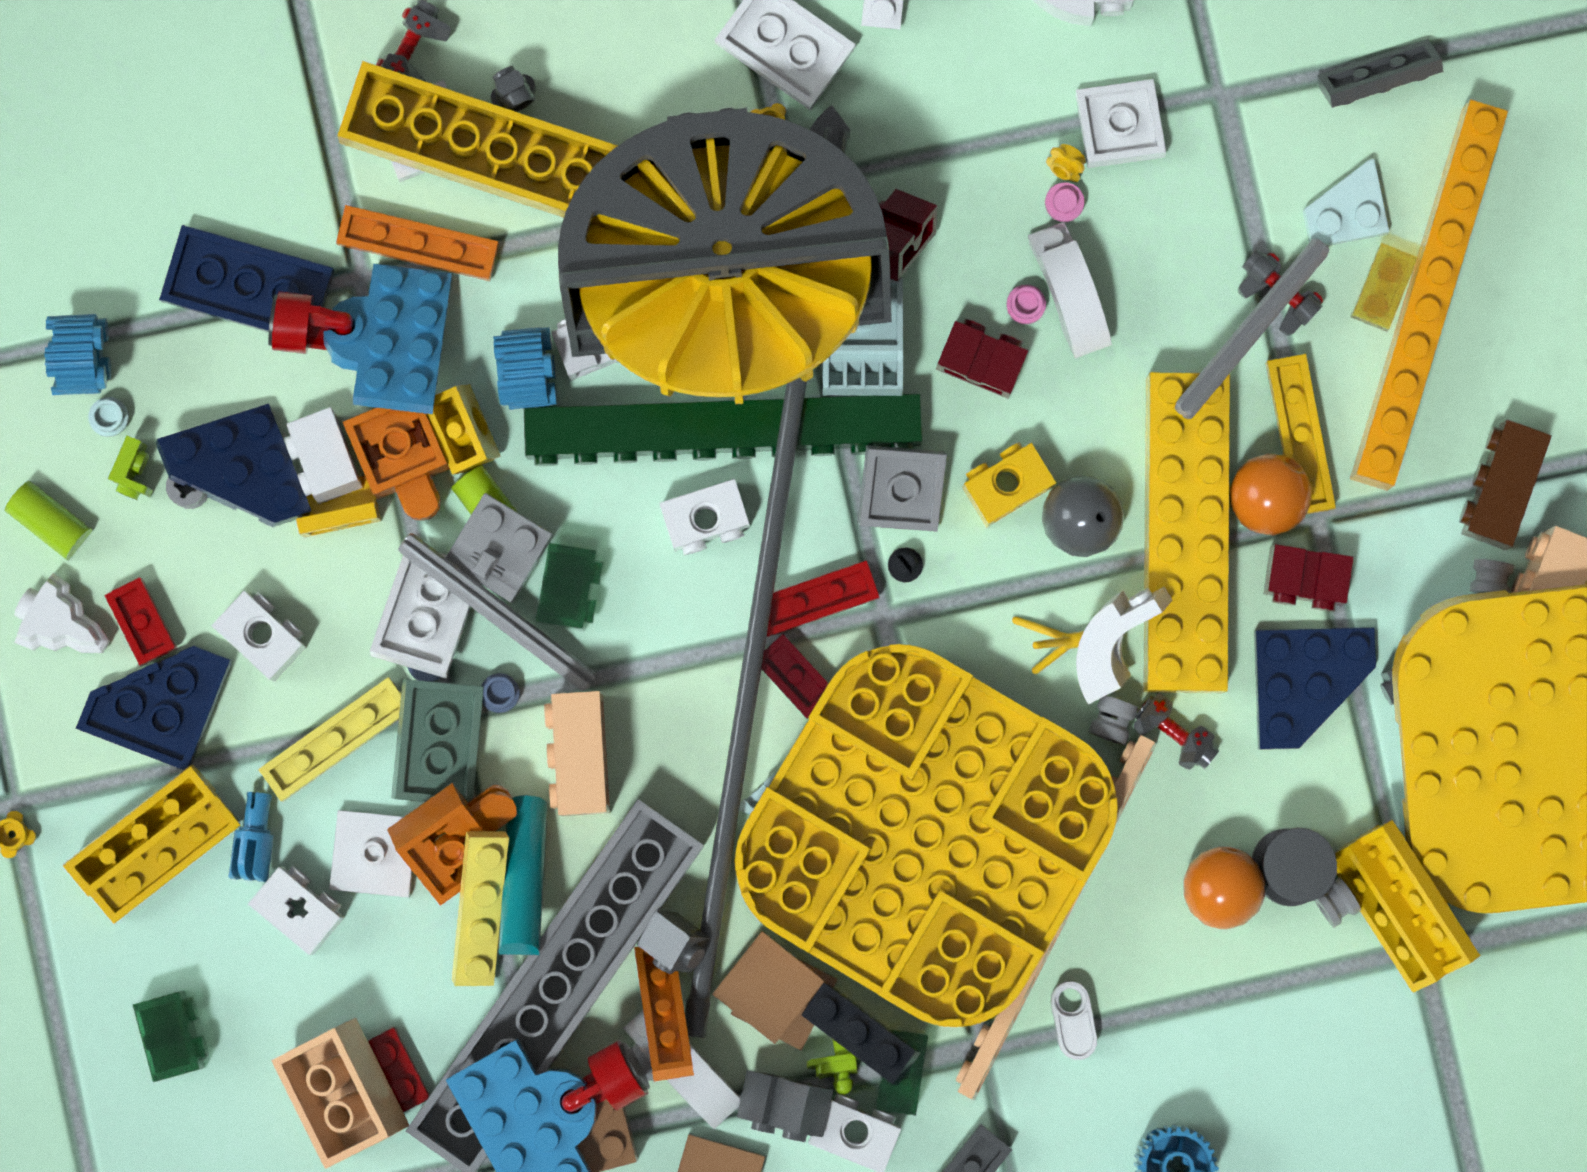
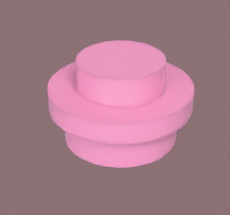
(1064, 202)
(1026, 304)

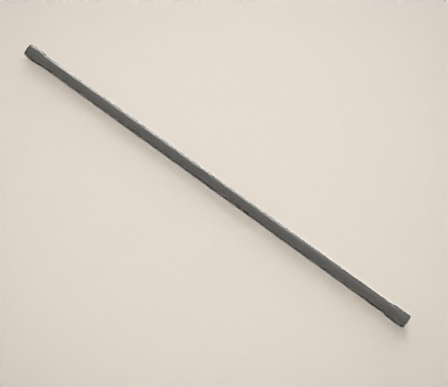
(698, 1002)

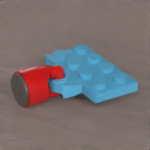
(385, 337)
(540, 1118)

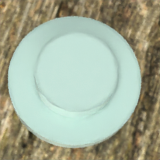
(108, 417)

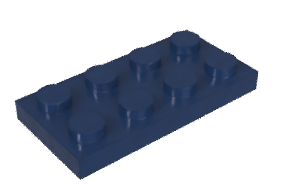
(237, 278)

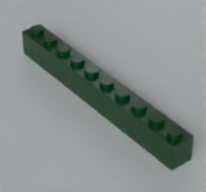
(717, 427)

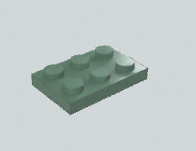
(436, 739)

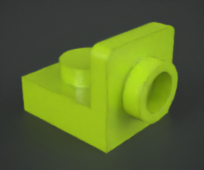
(130, 461)

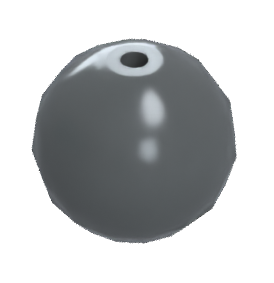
(1082, 516)

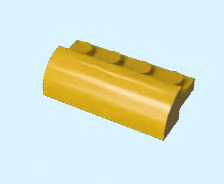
(152, 844)
(1403, 906)

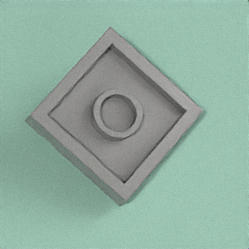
(902, 488)
(499, 547)

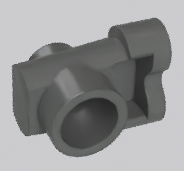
(513, 89)

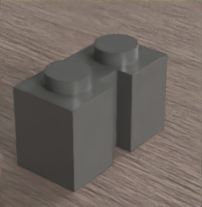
(784, 1104)

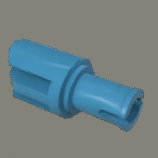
(253, 841)

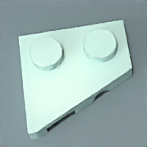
(1349, 210)

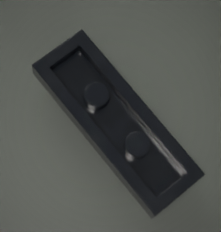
(860, 1034)

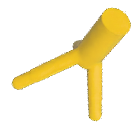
(1062, 640)

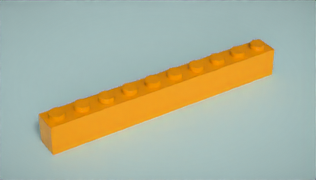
(1428, 295)

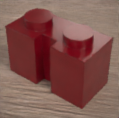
(909, 228)
(981, 358)
(1308, 576)

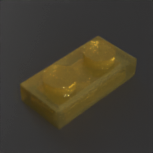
(1384, 287)

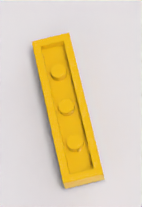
(1300, 425)

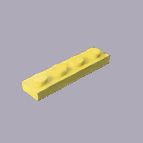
(333, 740)
(480, 908)

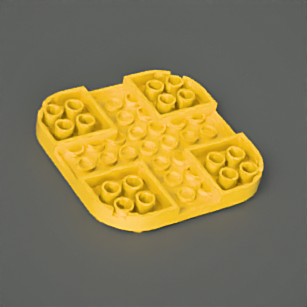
(1497, 747)
(926, 835)

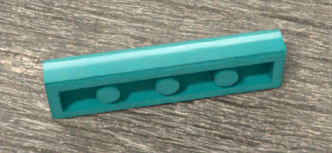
(524, 878)

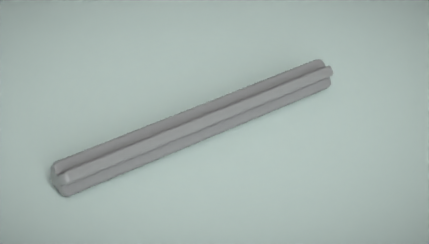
(1251, 329)
(497, 612)

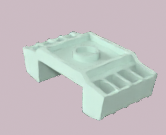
(870, 358)

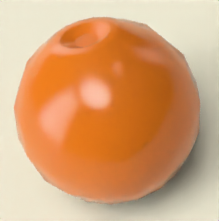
(1270, 494)
(1224, 887)

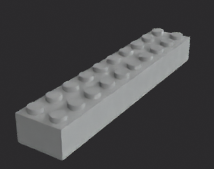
(573, 968)

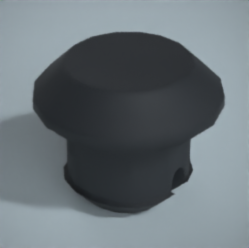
(905, 564)

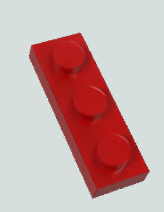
(821, 597)

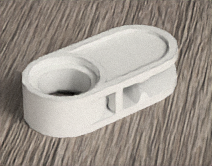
(1074, 1029)

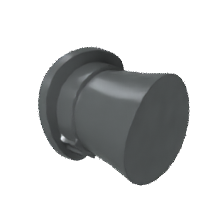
(1295, 865)

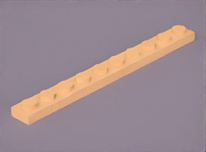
(992, 1038)

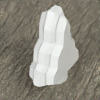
(57, 620)

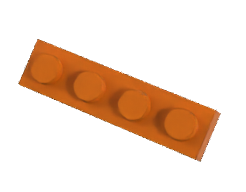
(417, 243)
(664, 1020)

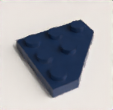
(238, 465)
(1305, 679)
(159, 707)

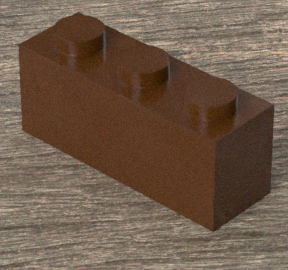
(1504, 484)

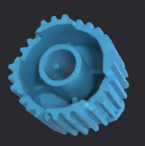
(77, 354)
(525, 368)
(1169, 1142)

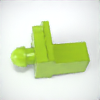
(836, 1066)

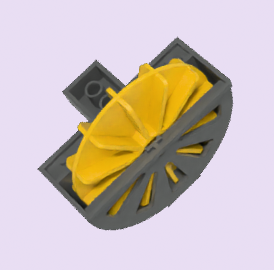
(722, 254)

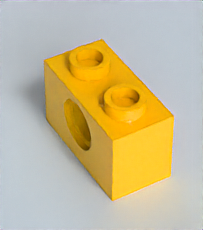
(462, 430)
(994, 503)

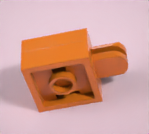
(399, 457)
(441, 862)

